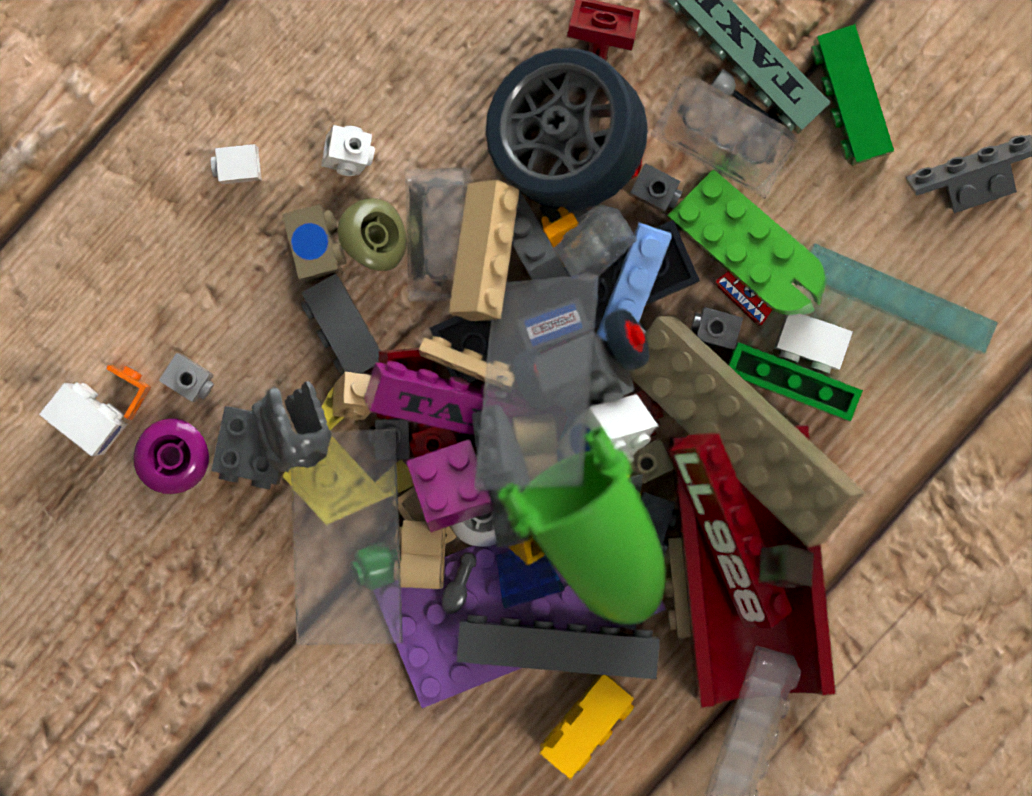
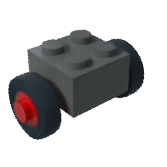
(613, 360)

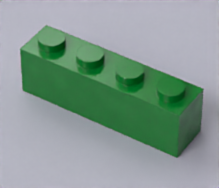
(852, 94)
(795, 382)

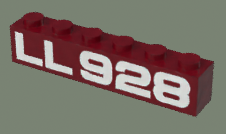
(729, 528)

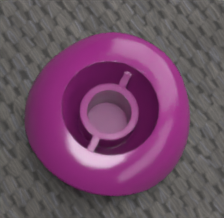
(171, 456)

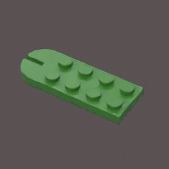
(750, 245)

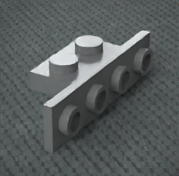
(975, 177)

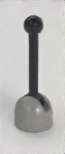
(725, 82)

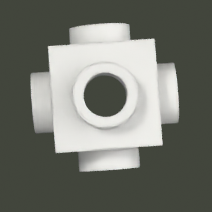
(347, 150)

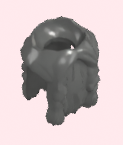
(279, 441)

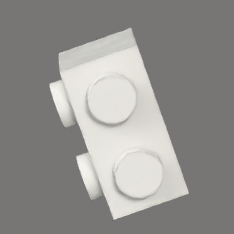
(813, 341)

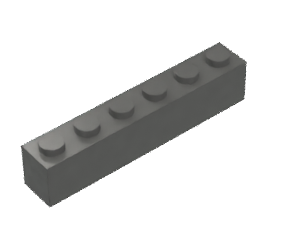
(558, 648)

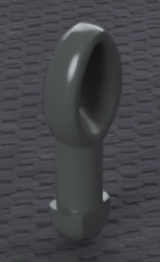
(455, 592)

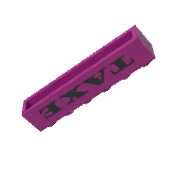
(423, 397)

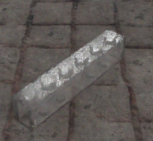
(754, 724)

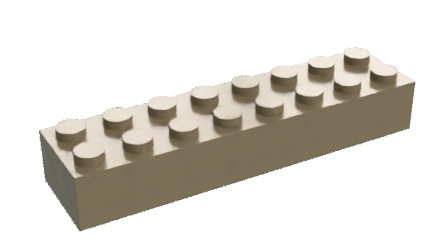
(760, 442)

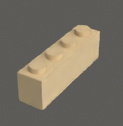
(484, 250)

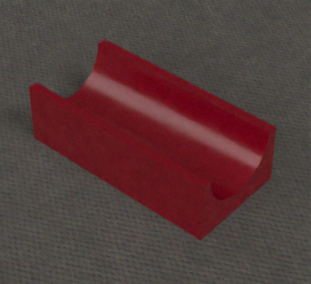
(718, 639)

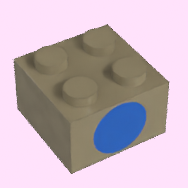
(313, 243)

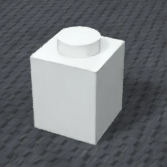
(236, 164)

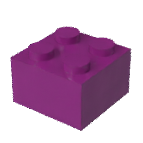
(447, 486)

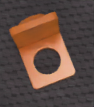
(134, 378)

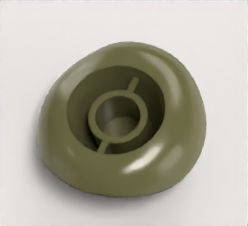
(373, 234)

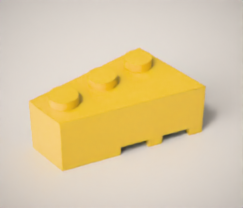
(587, 725)

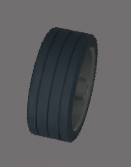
(566, 129)

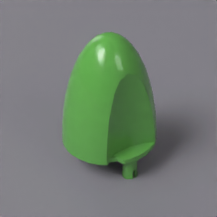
(596, 534)

